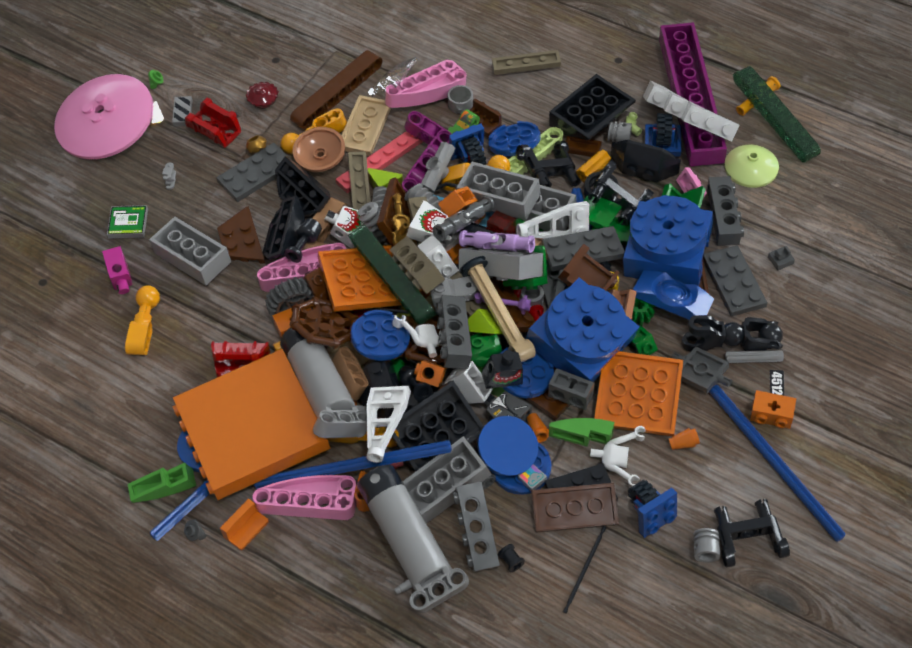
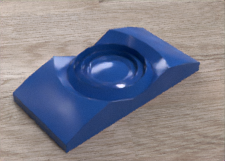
(672, 295)

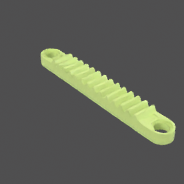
(543, 148)

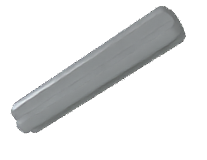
(754, 356)

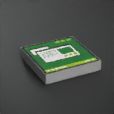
(127, 221)

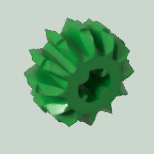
(642, 312)

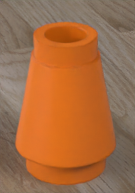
(538, 427)
(684, 439)

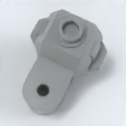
(457, 287)

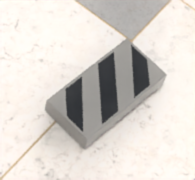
(181, 109)

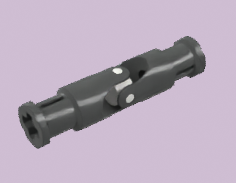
(463, 218)

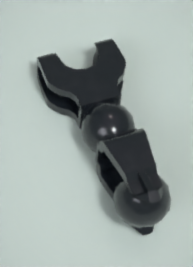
(715, 333)

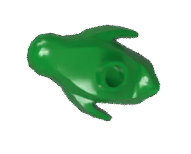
(483, 348)

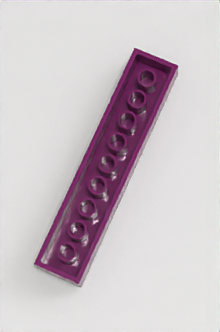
(690, 80)

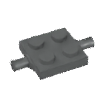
(703, 369)

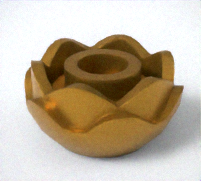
(255, 143)

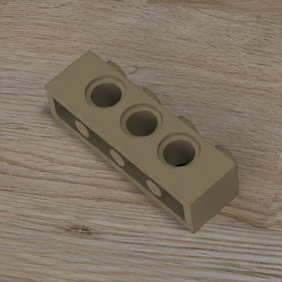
(416, 265)

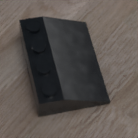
(589, 108)
(436, 419)

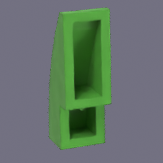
(582, 430)
(162, 483)

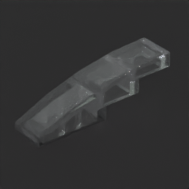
(393, 76)

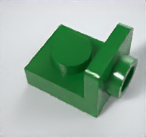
(644, 342)

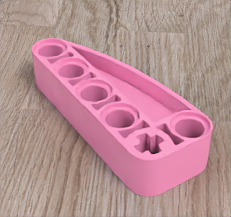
(426, 86)
(284, 268)
(310, 489)

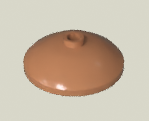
(317, 143)

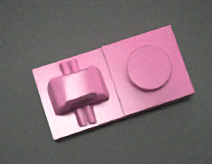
(688, 180)

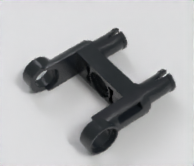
(553, 167)
(606, 187)
(755, 527)

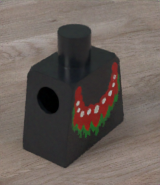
(503, 370)

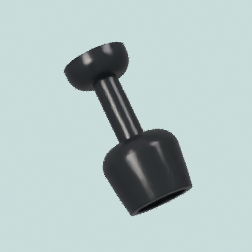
(308, 233)
(408, 378)

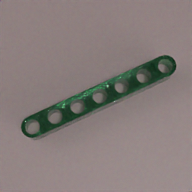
(776, 114)
(392, 275)

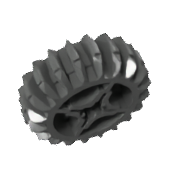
(287, 295)

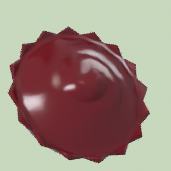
(262, 94)

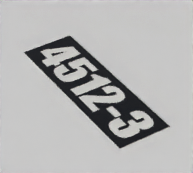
(777, 382)

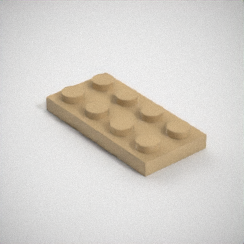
(365, 124)

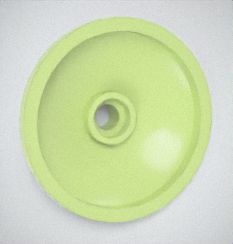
(751, 166)

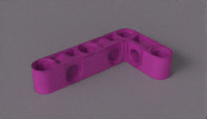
(428, 132)

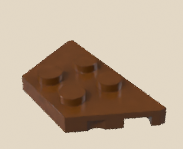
(240, 237)

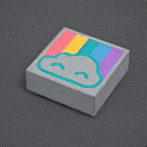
(532, 478)

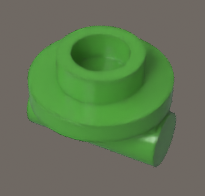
(155, 79)

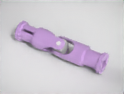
(488, 241)

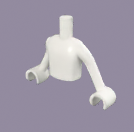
(423, 335)
(617, 456)

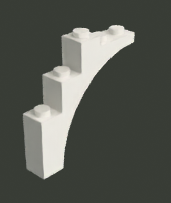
(689, 111)

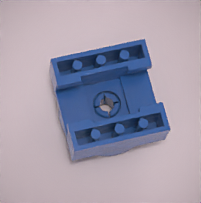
(669, 238)
(581, 348)

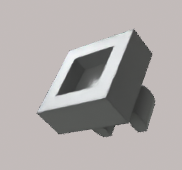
(781, 258)

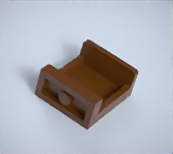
(588, 270)

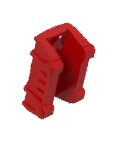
(219, 118)
(235, 355)

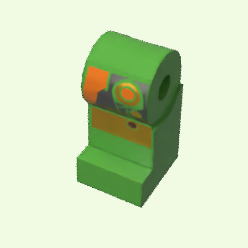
(466, 120)

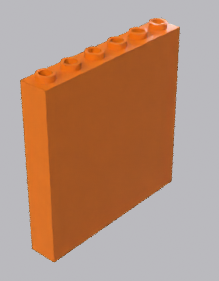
(249, 424)

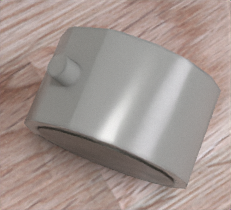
(460, 99)

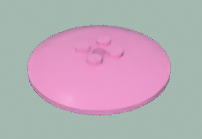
(100, 135)

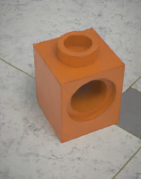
(439, 372)

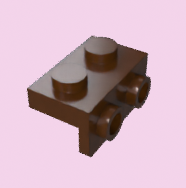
(488, 117)
(316, 283)

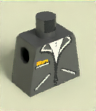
(507, 405)

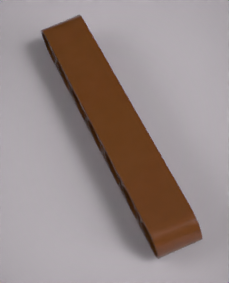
(336, 89)

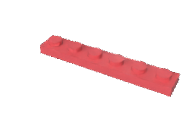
(384, 156)

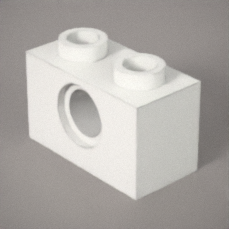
(438, 256)

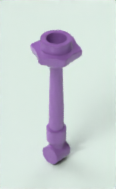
(524, 303)

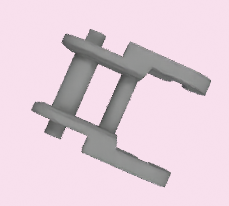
(169, 175)

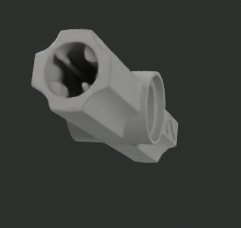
(437, 166)

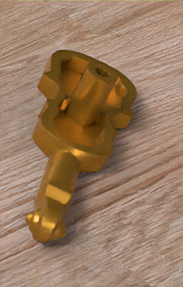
(400, 222)

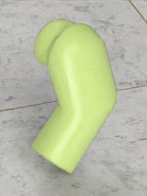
(631, 118)

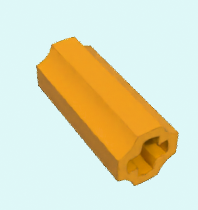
(593, 165)

